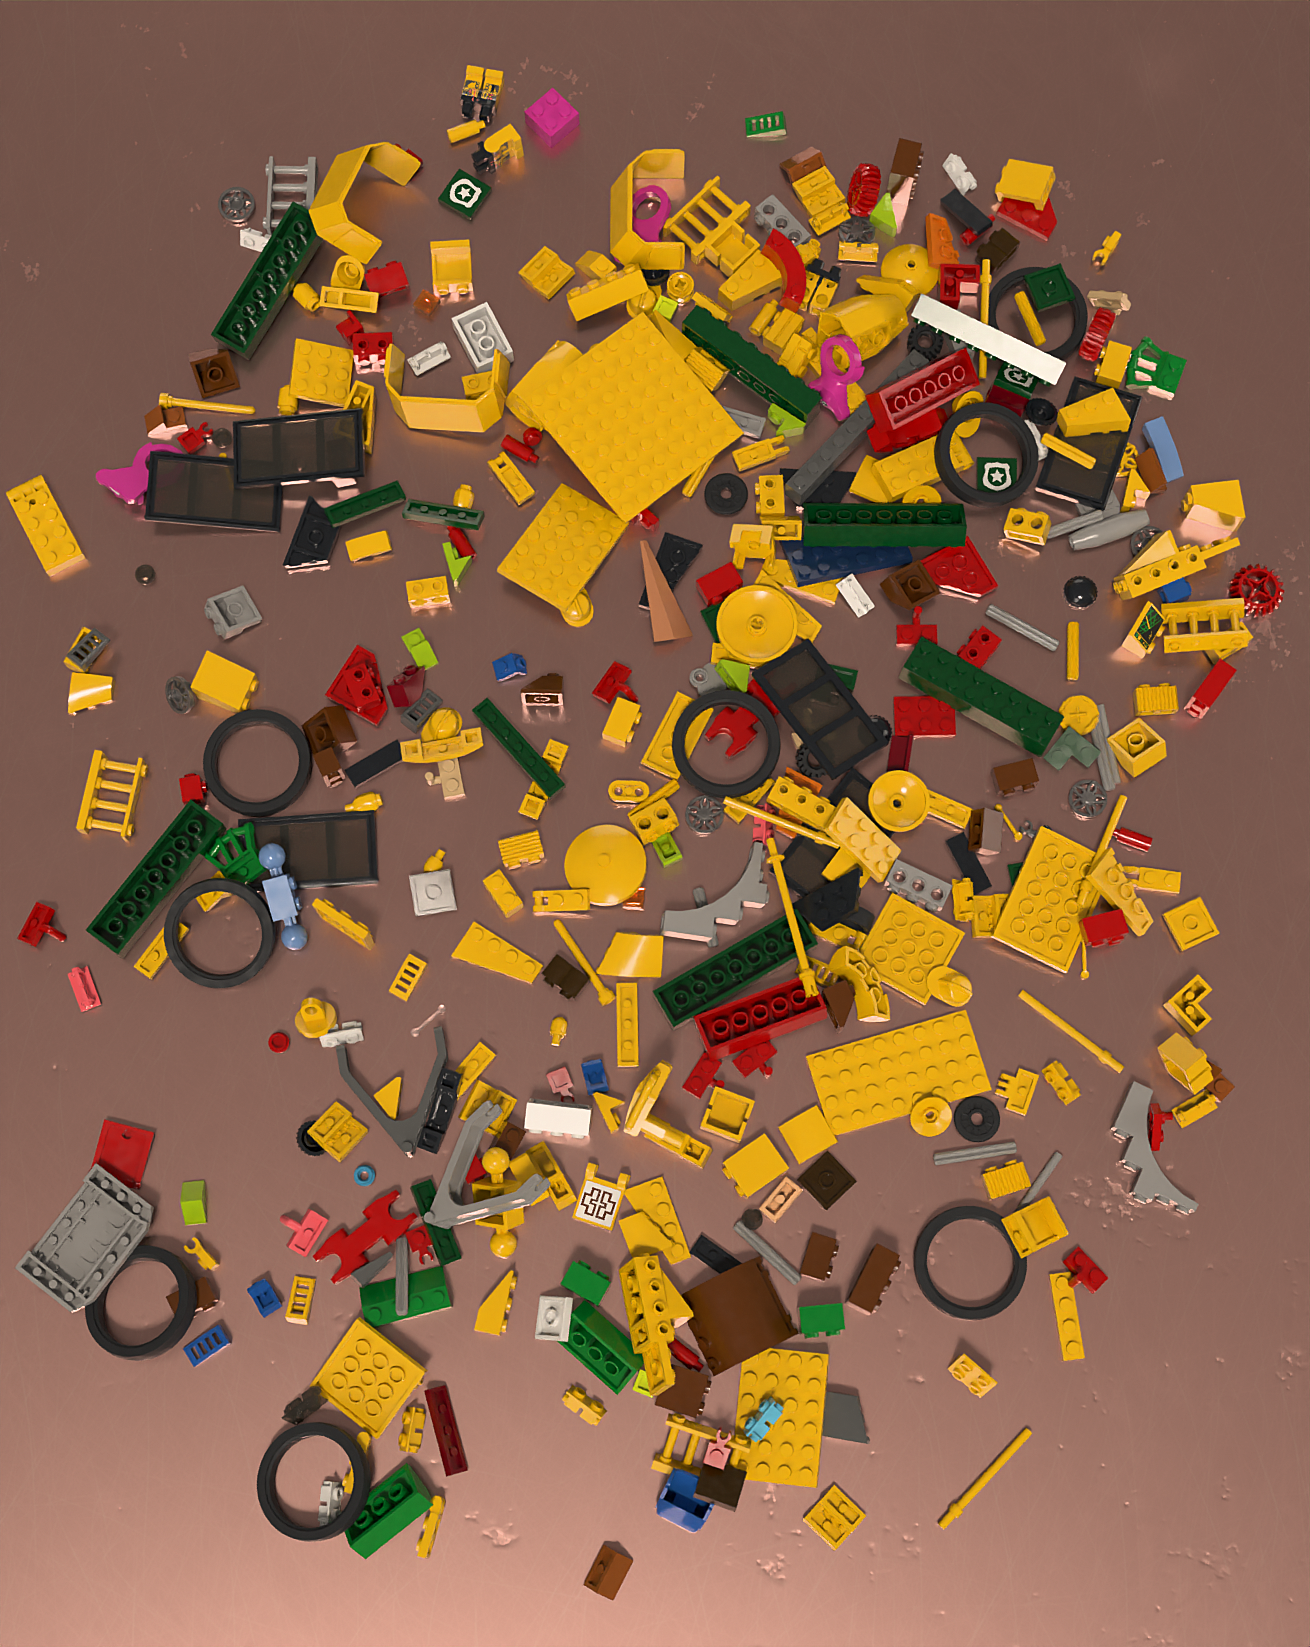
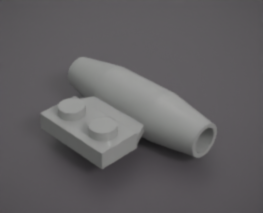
(1111, 528)

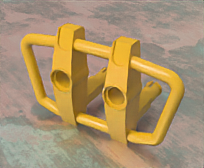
(642, 1102)

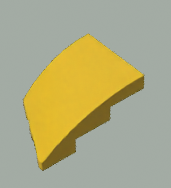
(633, 956)

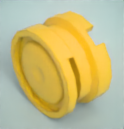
(680, 287)

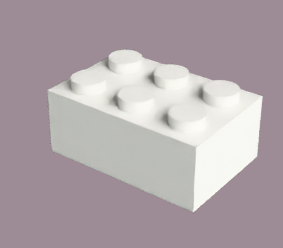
(481, 336)
(558, 1118)

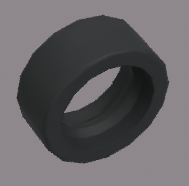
(860, 921)

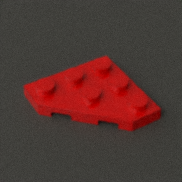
(1027, 217)
(960, 570)
(341, 694)

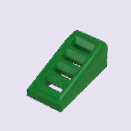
(772, 131)

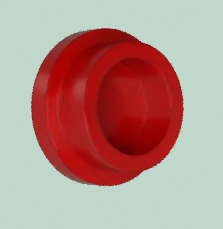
(532, 436)
(279, 1042)

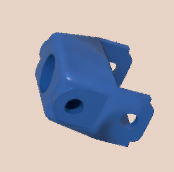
(678, 1503)

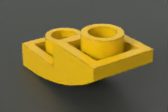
(368, 545)

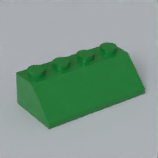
(426, 1295)
(602, 1347)
(389, 1511)

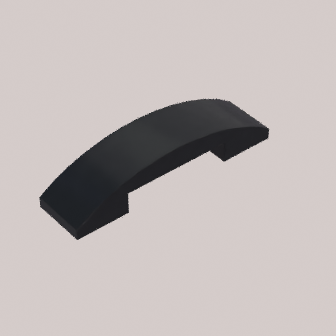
(441, 1110)

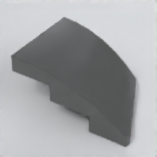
(844, 1418)

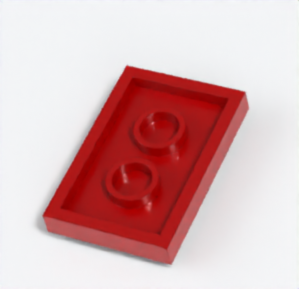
(923, 717)

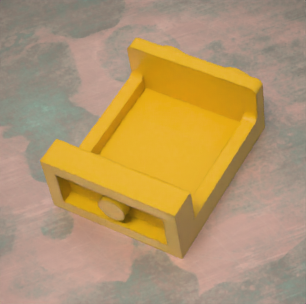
(1026, 182)
(451, 266)
(754, 1166)
(1035, 1226)

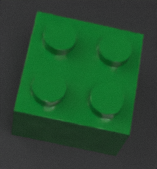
(586, 1283)
(821, 1319)

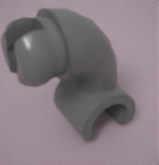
(1030, 832)

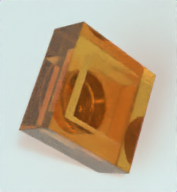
(426, 303)
(635, 902)

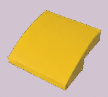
(818, 191)
(546, 272)
(866, 484)
(841, 865)
(987, 914)
(481, 1093)
(337, 1131)
(808, 1134)
(834, 1517)

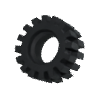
(920, 331)
(805, 767)

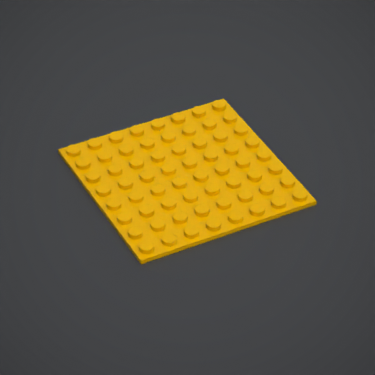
(633, 417)

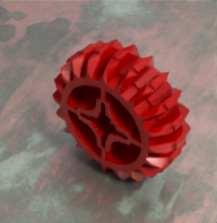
(864, 190)
(1097, 334)
(1270, 601)

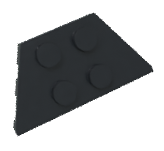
(831, 489)
(312, 539)
(832, 902)

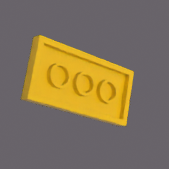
(659, 753)
(862, 839)

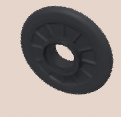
(729, 482)
(967, 1128)

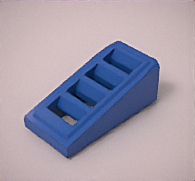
(224, 1343)

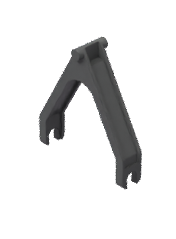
(405, 1132)

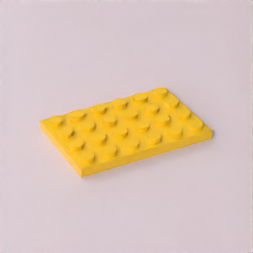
(563, 547)
(1042, 905)
(793, 1444)

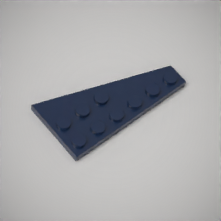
(827, 563)

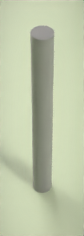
(1106, 731)
(1039, 1181)

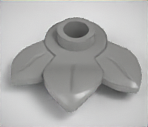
(711, 680)

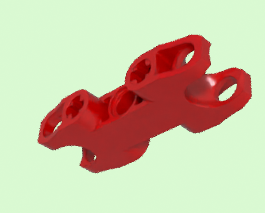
(740, 723)
(377, 1227)

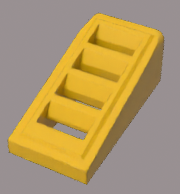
(821, 965)
(414, 981)
(297, 1318)

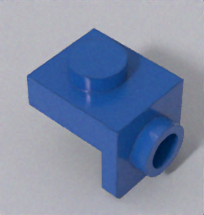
(509, 666)
(594, 1076)
(264, 1297)

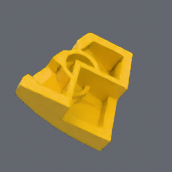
(89, 690)
(643, 1235)

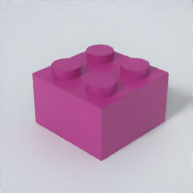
(552, 117)

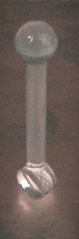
(415, 1032)

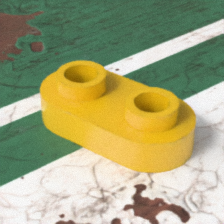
(628, 791)

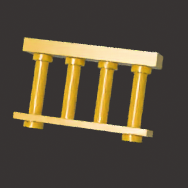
(738, 214)
(1203, 611)
(96, 782)
(664, 1461)

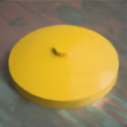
(756, 624)
(607, 863)

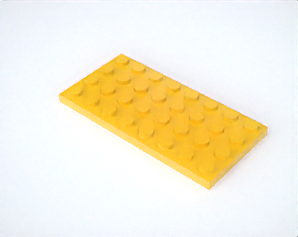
(895, 1070)

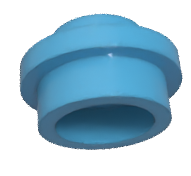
(357, 1175)

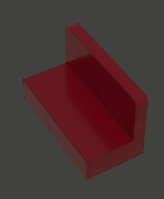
(899, 753)

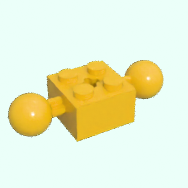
(496, 1163)

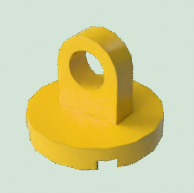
(315, 1018)

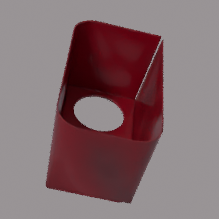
(1007, 399)

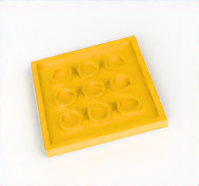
(908, 946)
(368, 1378)

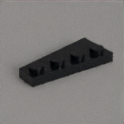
(674, 559)

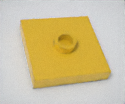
(1190, 924)

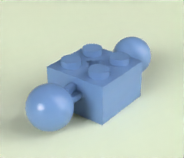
(281, 896)

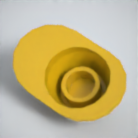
(348, 273)
(644, 302)
(970, 426)
(580, 611)
(442, 725)
(949, 986)

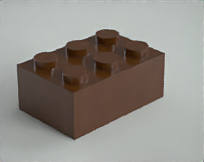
(905, 171)
(873, 1280)

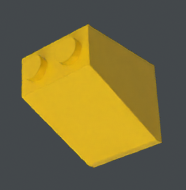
(1215, 504)
(224, 683)

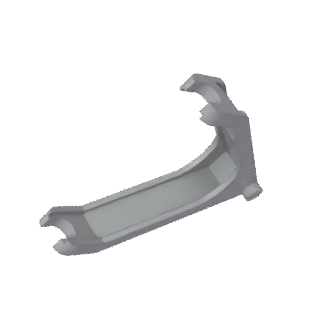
(448, 1204)

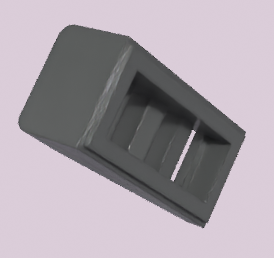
(88, 659)
(416, 721)
(368, 1272)

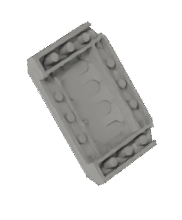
(88, 1241)

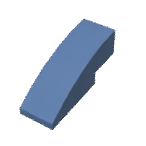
(1164, 447)

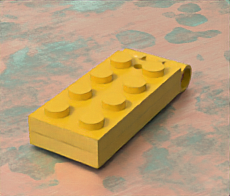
(917, 467)
(45, 525)

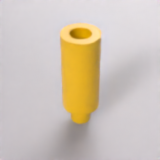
(465, 130)
(763, 318)

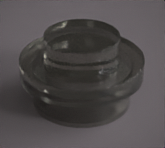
(222, 438)
(145, 574)
(752, 1219)

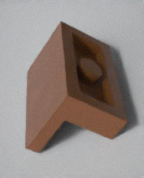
(803, 164)
(1151, 471)
(608, 1572)

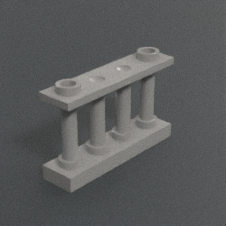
(309, 188)

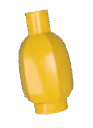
(463, 497)
(365, 802)

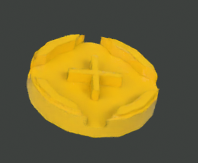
(1079, 714)

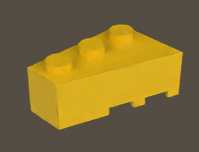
(751, 280)
(364, 397)
(1094, 414)

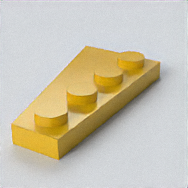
(783, 577)
(807, 626)
(1112, 884)
(491, 952)
(656, 1204)

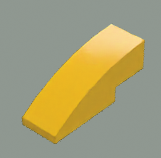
(349, 299)
(690, 1150)
(547, 1167)

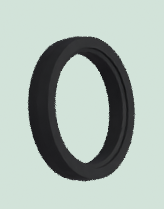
(1078, 306)
(1016, 426)
(710, 700)
(239, 721)
(198, 975)
(929, 1290)
(178, 1325)
(267, 1474)

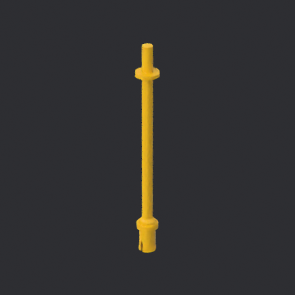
(806, 975)

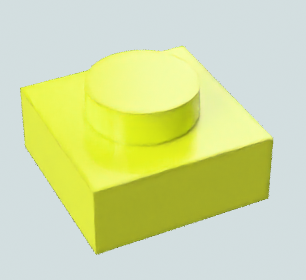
(666, 307)
(641, 1384)

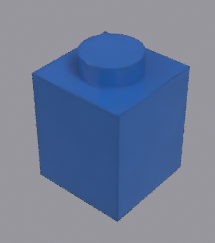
(1175, 591)

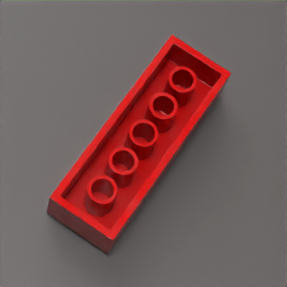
(922, 390)
(758, 1018)

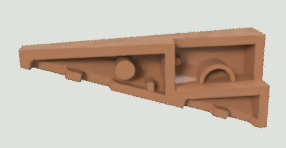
(665, 612)

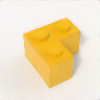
(1185, 1005)

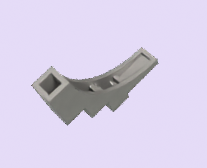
(699, 923)
(1150, 1181)

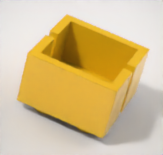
(728, 248)
(1186, 1063)
(727, 1114)

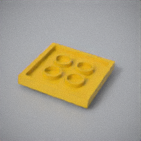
(320, 372)
(343, 922)

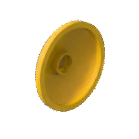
(920, 276)
(910, 793)

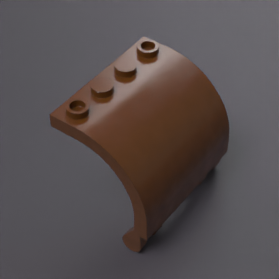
(737, 1316)

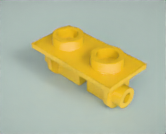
(830, 218)
(851, 252)
(963, 909)
(1055, 1076)
(1194, 1108)
(592, 1409)
(409, 1438)

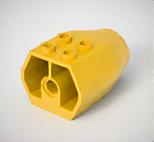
(867, 319)
(553, 362)

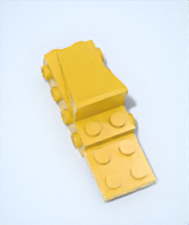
(1164, 562)
(654, 1299)

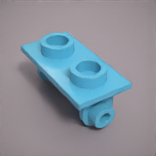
(756, 1424)

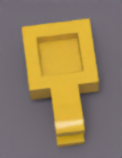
(1109, 245)
(205, 1258)

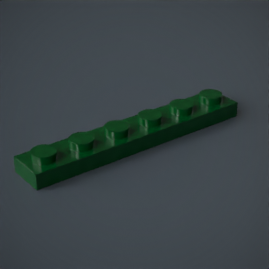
(518, 748)

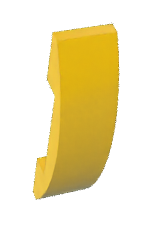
(443, 749)
(535, 798)

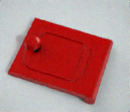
(123, 1156)

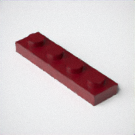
(445, 1430)

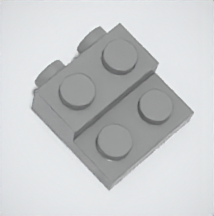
(232, 612)

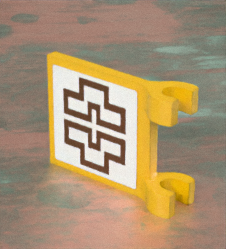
(600, 1199)

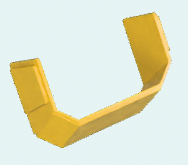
(327, 208)
(624, 242)
(447, 413)

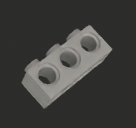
(780, 216)
(913, 875)

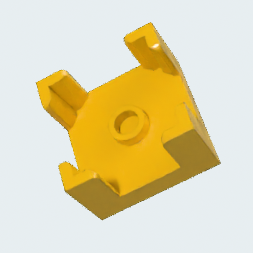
(753, 542)

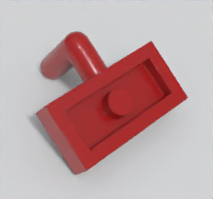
(910, 634)
(613, 682)
(38, 924)
(754, 1059)
(703, 1076)
(1156, 1119)
(1084, 1271)

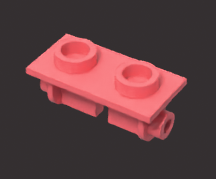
(766, 831)
(84, 988)

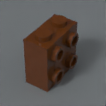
(686, 1393)

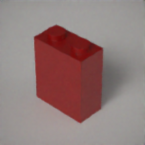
(1210, 689)

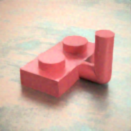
(305, 1232)

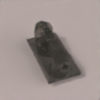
(299, 1410)

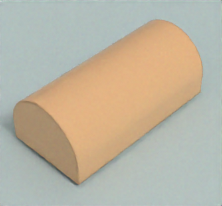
(780, 1199)

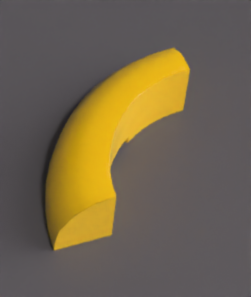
(869, 997)

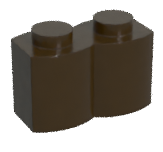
(998, 249)
(565, 977)

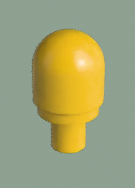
(434, 862)
(558, 1030)

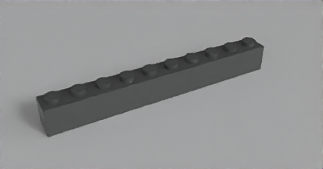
(843, 440)

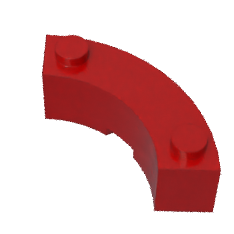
(791, 267)
(909, 434)

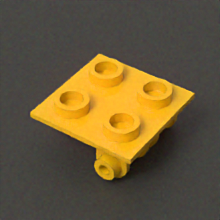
(972, 1375)

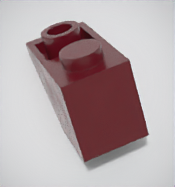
(407, 686)

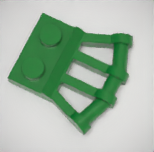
(1167, 372)
(245, 866)

